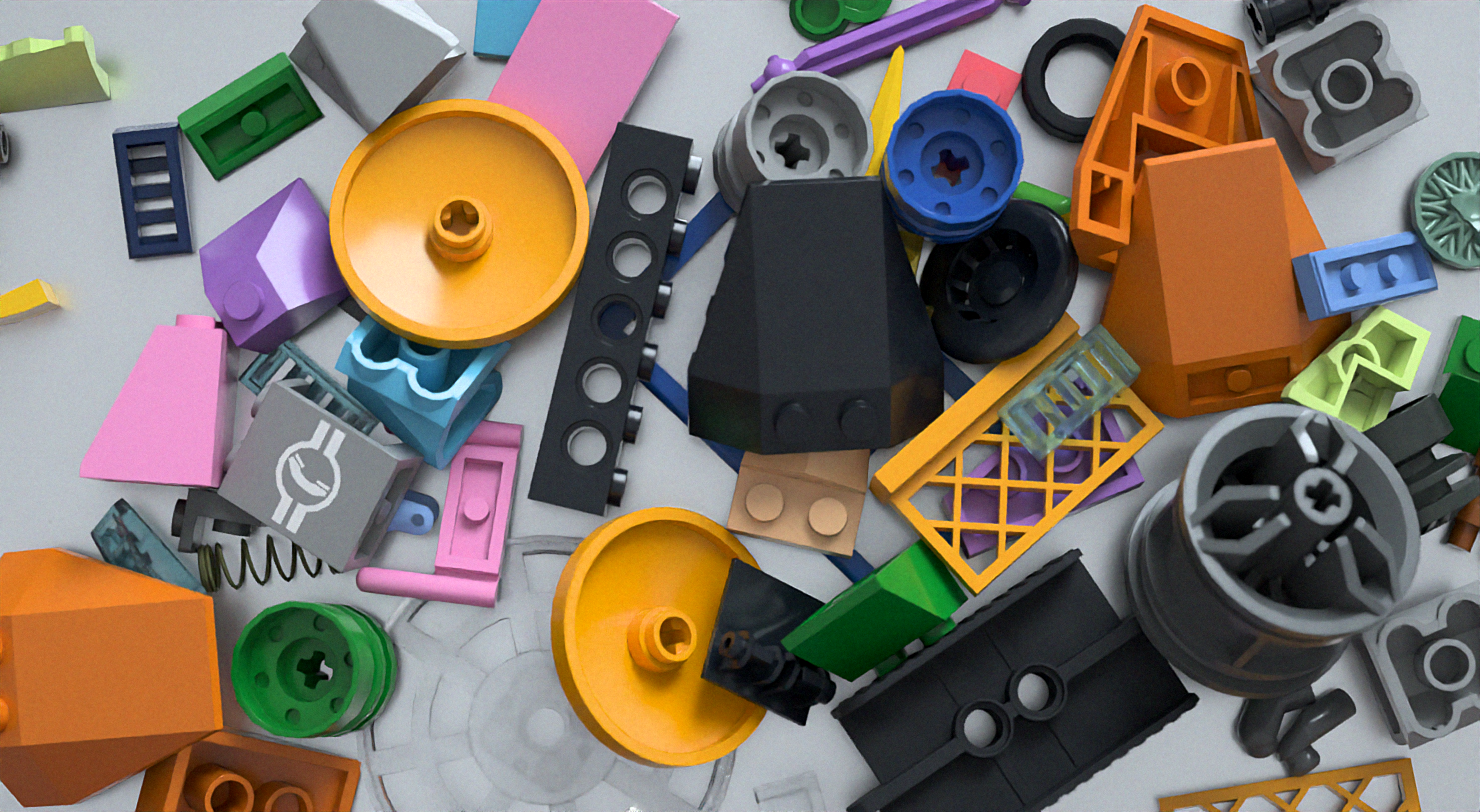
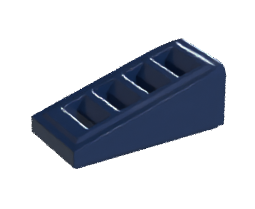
(147, 135)

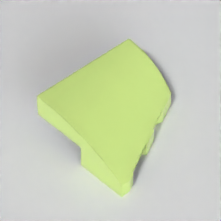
(51, 72)
(1362, 369)

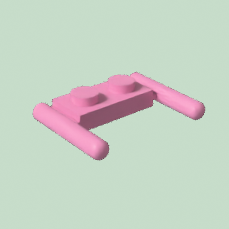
(471, 525)

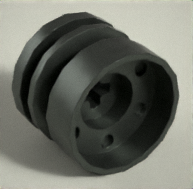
(1407, 443)

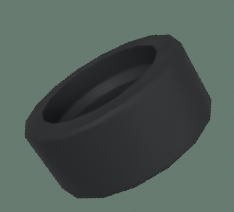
(1033, 89)

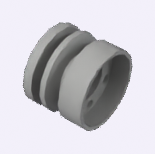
(806, 120)

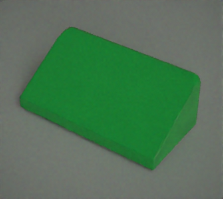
(249, 115)

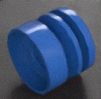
(968, 136)

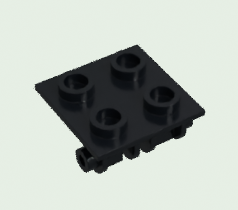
(748, 650)

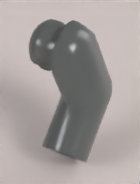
(1263, 719)

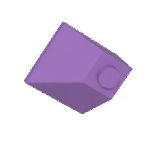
(273, 270)

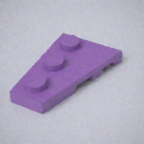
(1027, 507)

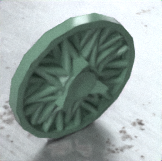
(1448, 209)

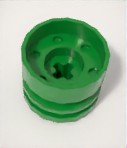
(281, 678)

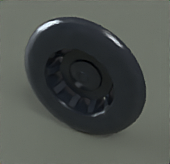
(1005, 287)

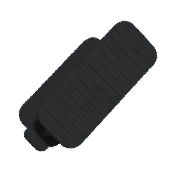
(1102, 701)

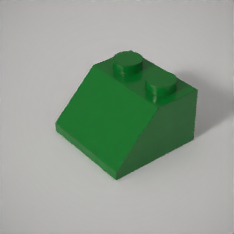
(880, 616)

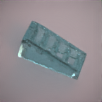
(1108, 354)
(265, 367)
(139, 548)

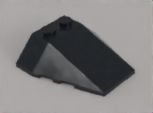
(815, 326)

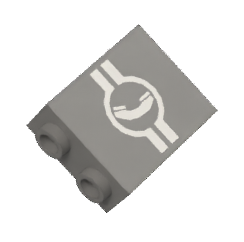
(317, 477)

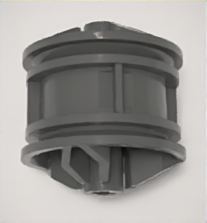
(1271, 551)

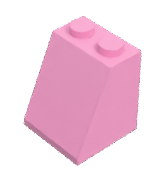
(173, 411)

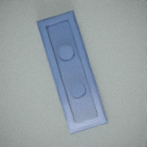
(1364, 275)

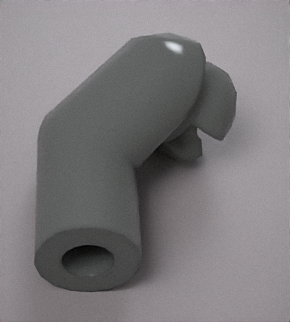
(1310, 726)

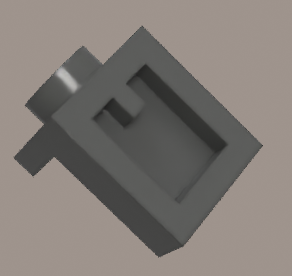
(191, 516)

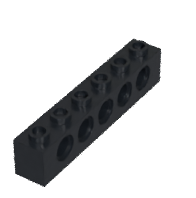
(635, 158)

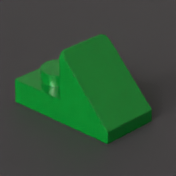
(1459, 386)

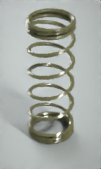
(210, 571)

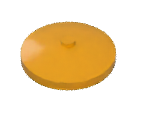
(459, 223)
(636, 634)

